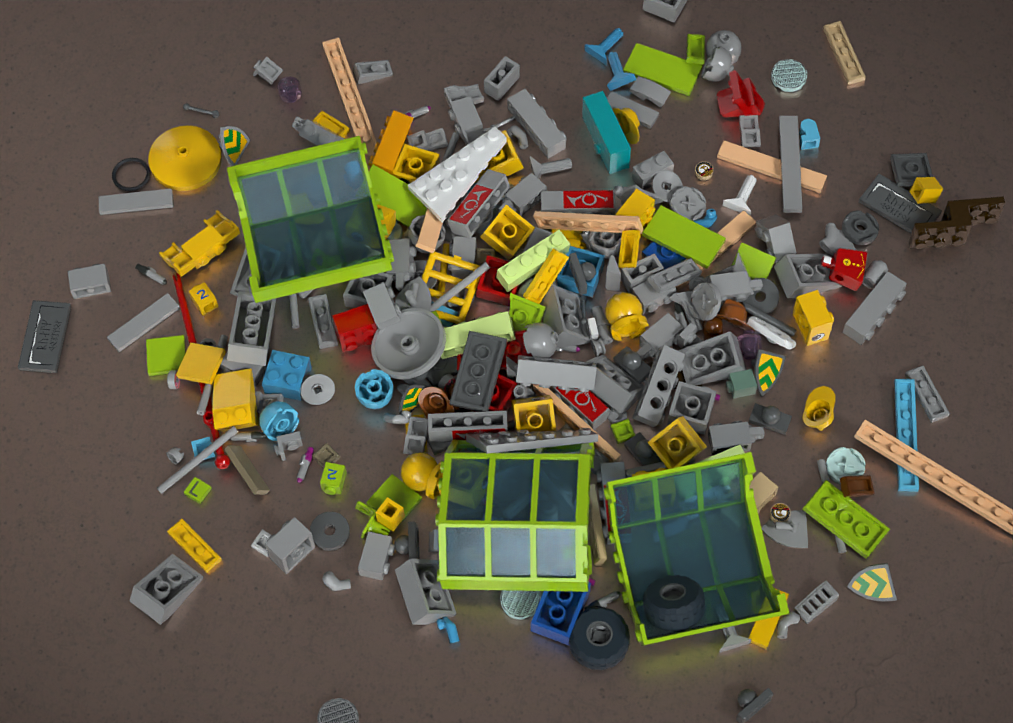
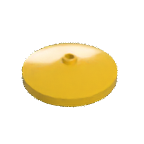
(185, 158)

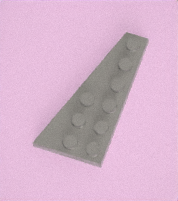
(523, 439)

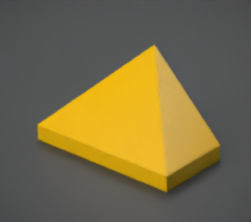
(629, 249)

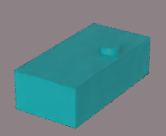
(606, 132)

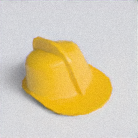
(629, 123)
(819, 408)

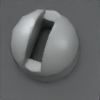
(174, 455)

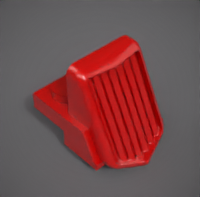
(739, 98)

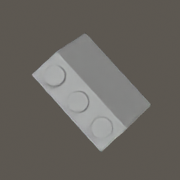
(564, 316)
(615, 385)
(423, 593)

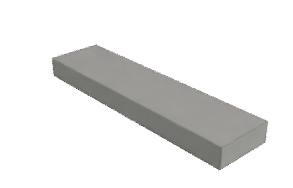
(136, 201)
(143, 322)

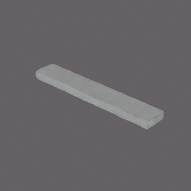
(790, 164)

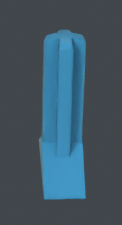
(599, 51)
(620, 78)

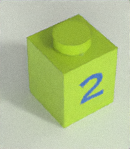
(333, 478)

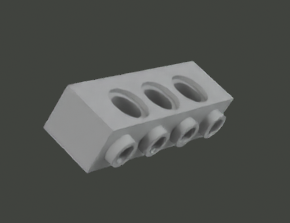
(644, 411)

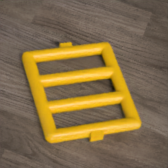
(465, 303)

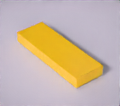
(546, 276)
(194, 545)
(764, 629)

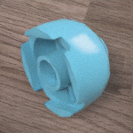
(374, 389)
(278, 420)

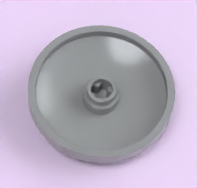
(409, 345)

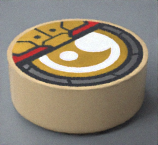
(704, 170)
(780, 513)

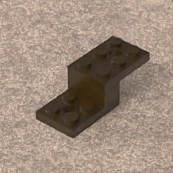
(956, 222)

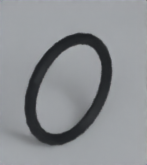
(131, 188)

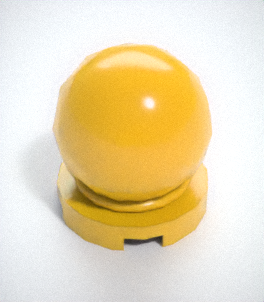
(625, 316)
(422, 473)

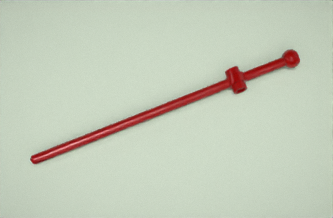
(221, 461)

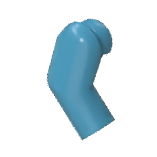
(708, 220)
(450, 627)

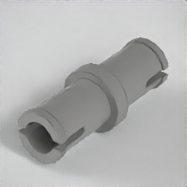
(602, 324)

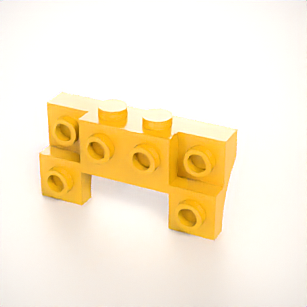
(203, 246)

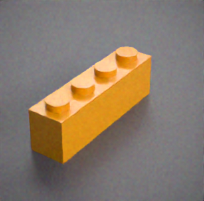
(391, 141)

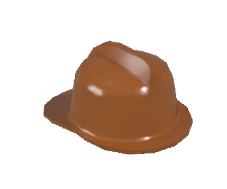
(735, 314)
(434, 401)

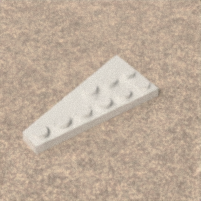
(453, 177)

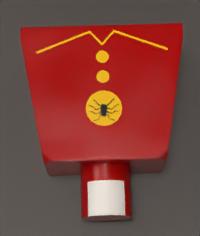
(846, 267)

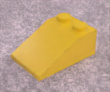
(505, 161)
(234, 400)

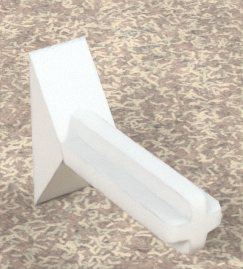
(739, 203)

